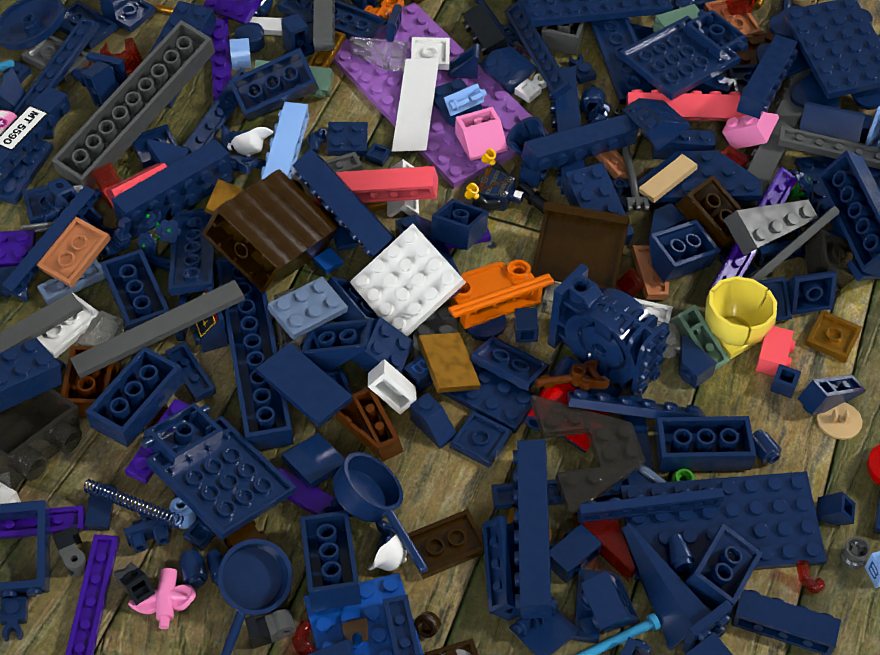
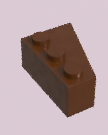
(370, 424)

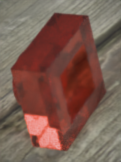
(630, 283)

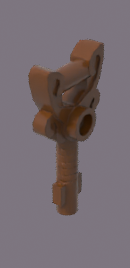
(577, 377)

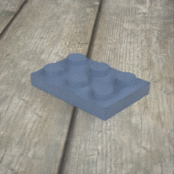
(307, 308)

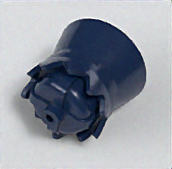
(523, 131)

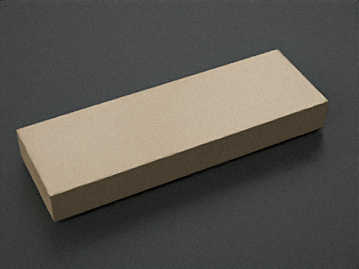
(668, 178)

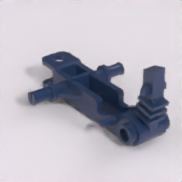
(61, 198)

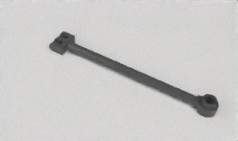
(635, 200)

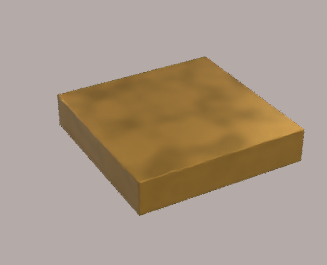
(833, 336)

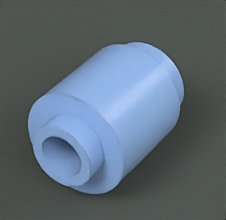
(181, 508)

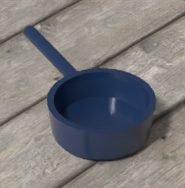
(370, 494)
(254, 581)

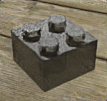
(829, 253)

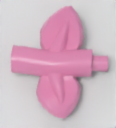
(166, 598)

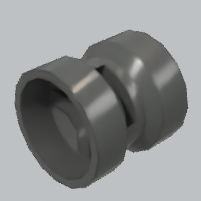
(855, 553)

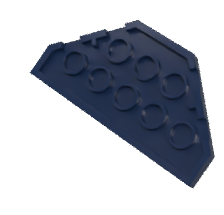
(734, 178)

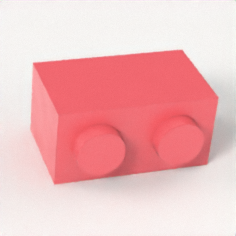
(775, 350)

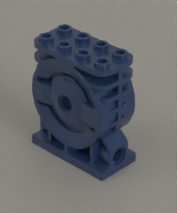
(608, 329)

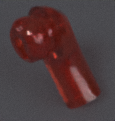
(806, 579)
(300, 639)

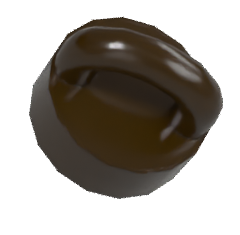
(427, 624)

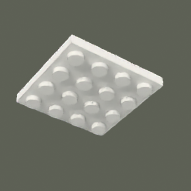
(407, 281)

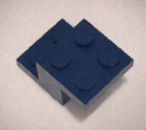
(127, 13)

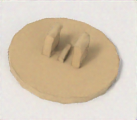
(840, 422)

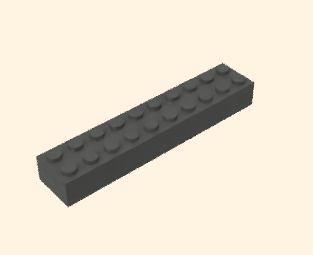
(134, 104)

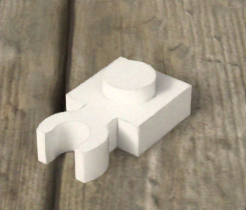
(529, 90)

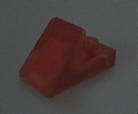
(105, 177)

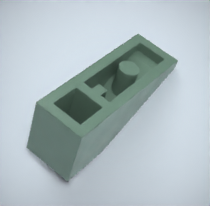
(695, 328)

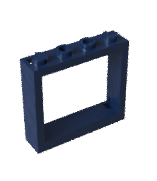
(25, 510)

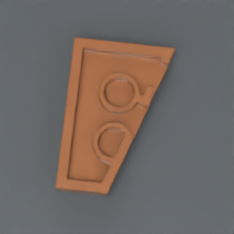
(654, 286)

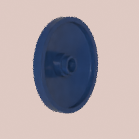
(30, 22)

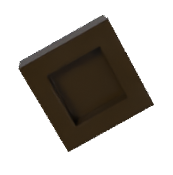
(353, 626)

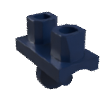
(145, 530)

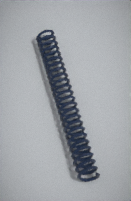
(137, 510)

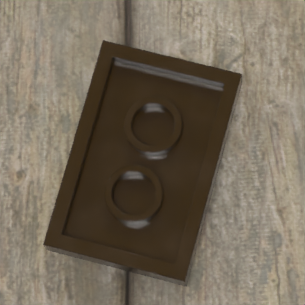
(448, 542)

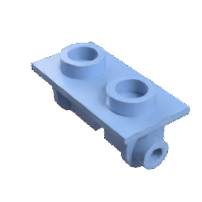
(465, 99)

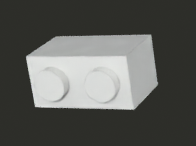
(392, 386)

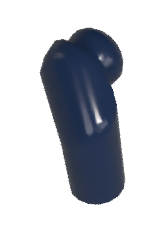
(316, 139)

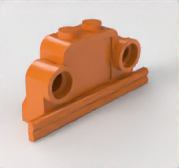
(497, 291)

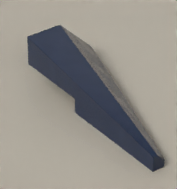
(670, 597)

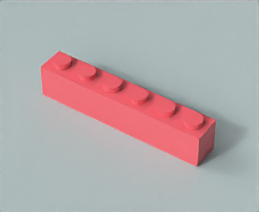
(696, 105)
(391, 184)

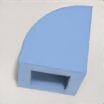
(240, 53)

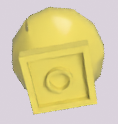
(737, 314)

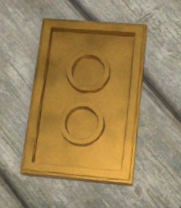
(448, 362)

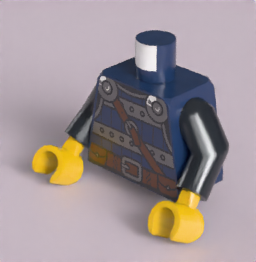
(495, 186)

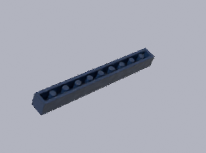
(28, 266)

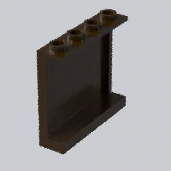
(580, 236)

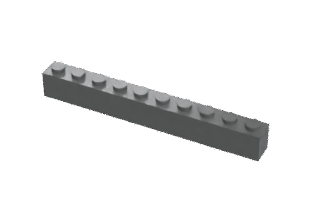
(769, 155)

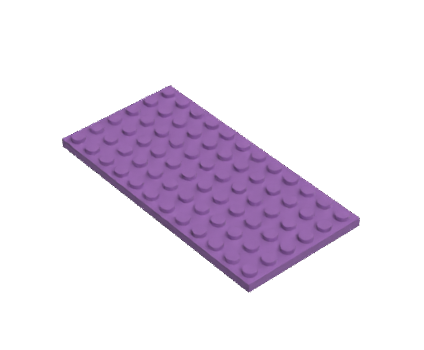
(384, 92)

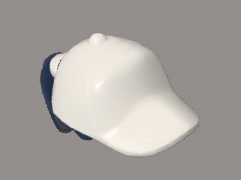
(244, 142)
(389, 549)

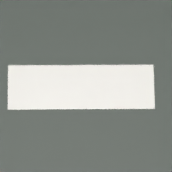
(415, 104)

